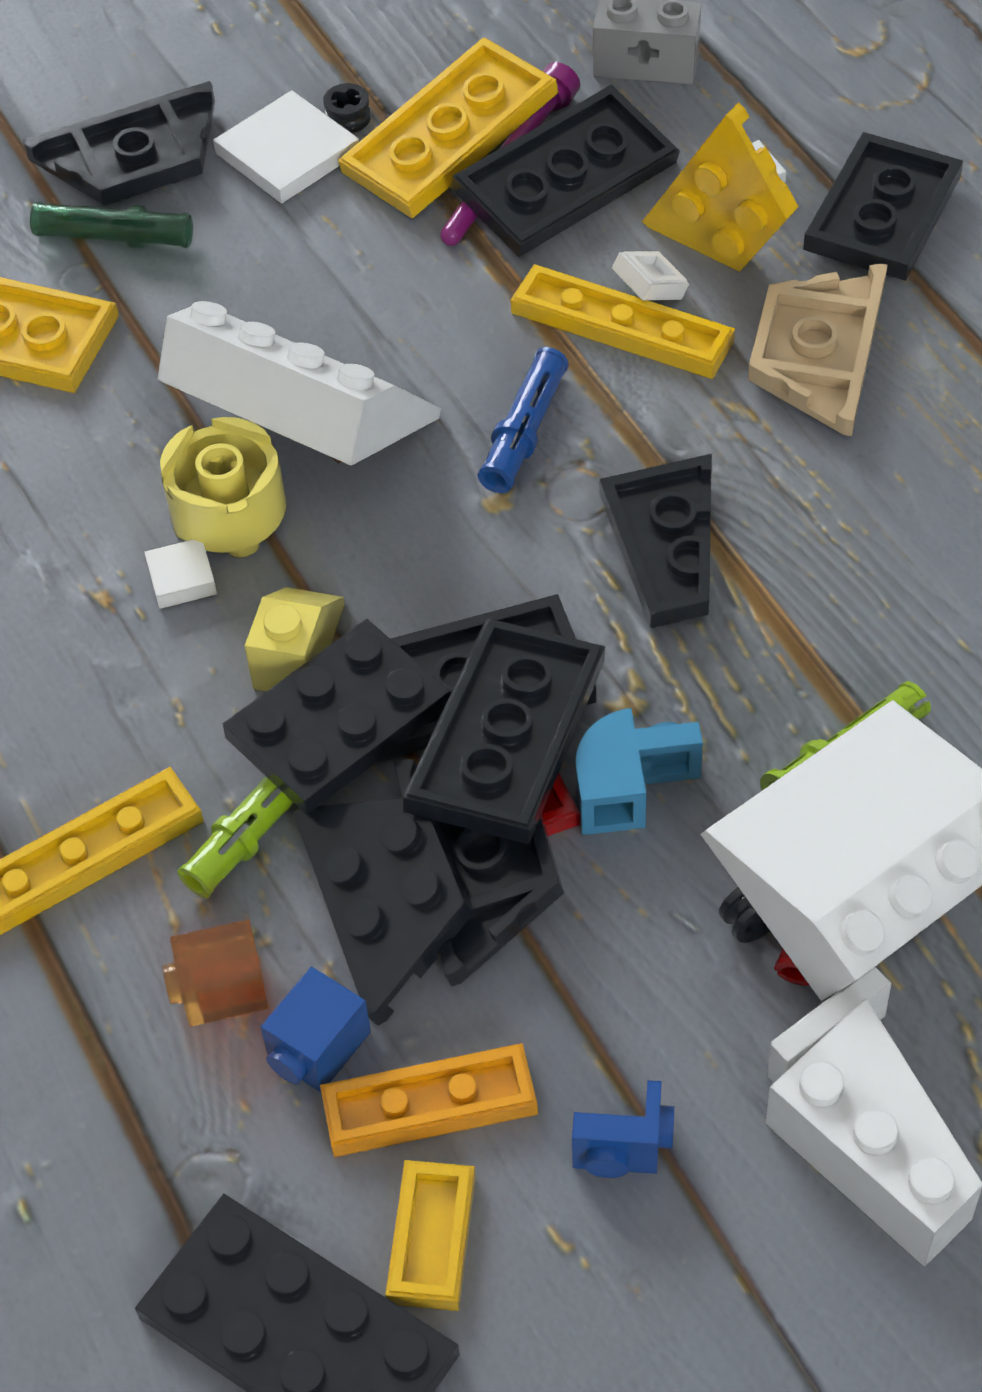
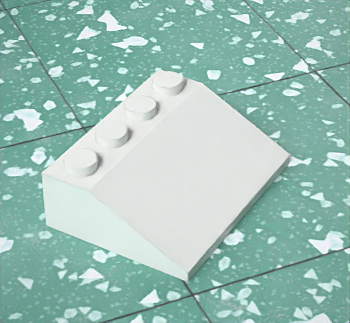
(286, 384)
(858, 846)

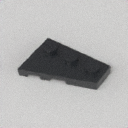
(664, 535)

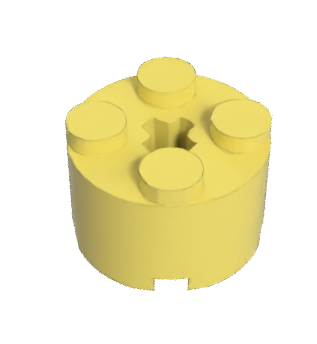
(224, 485)

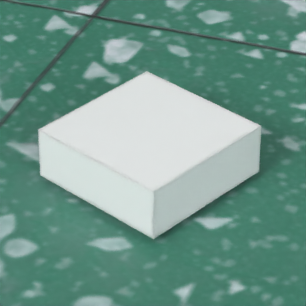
(650, 275)
(180, 573)

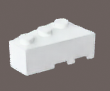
(876, 1135)

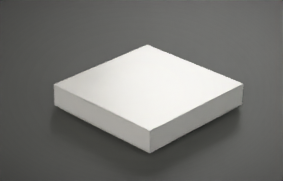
(285, 146)

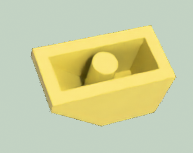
(289, 632)

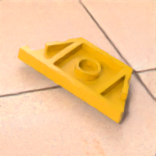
(725, 197)

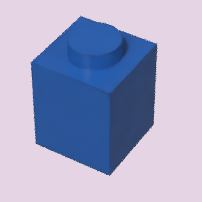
(315, 1030)

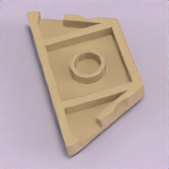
(818, 343)

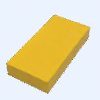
(431, 1235)

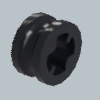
(348, 106)
(747, 923)

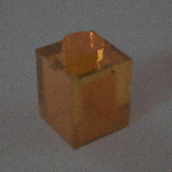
(216, 973)

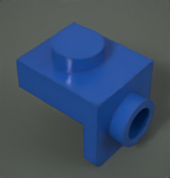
(622, 1143)

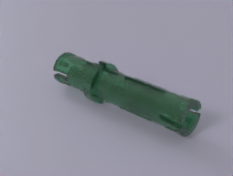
(131, 226)

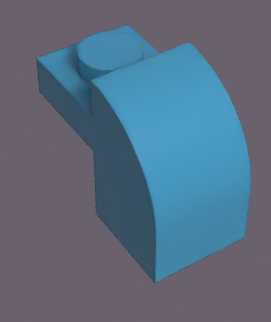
(618, 762)

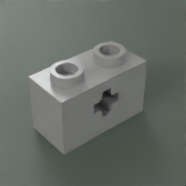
(647, 40)

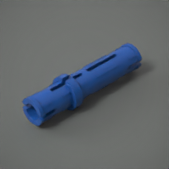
(504, 462)

